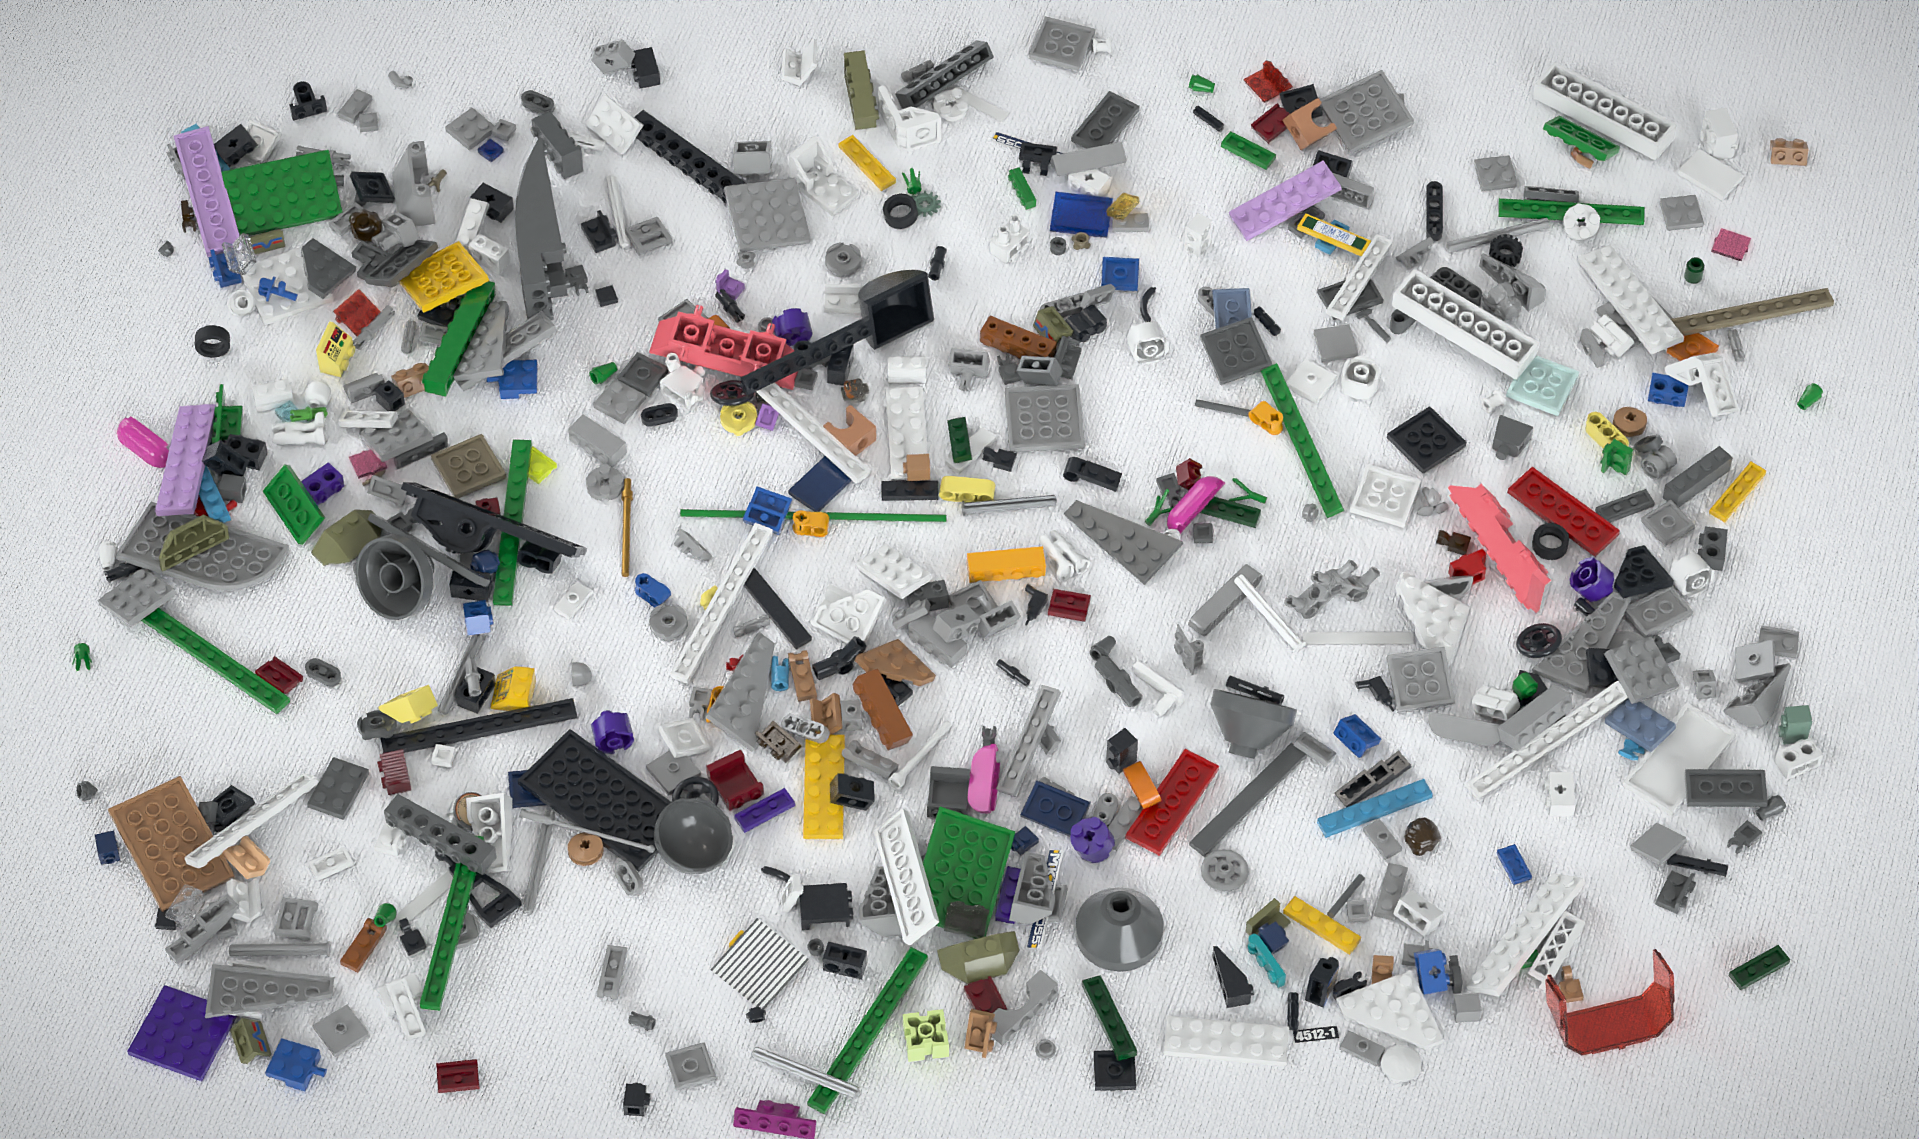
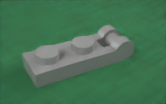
(869, 759)
(612, 971)

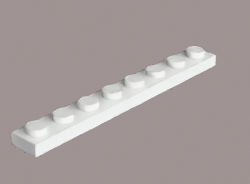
(814, 432)
(251, 820)

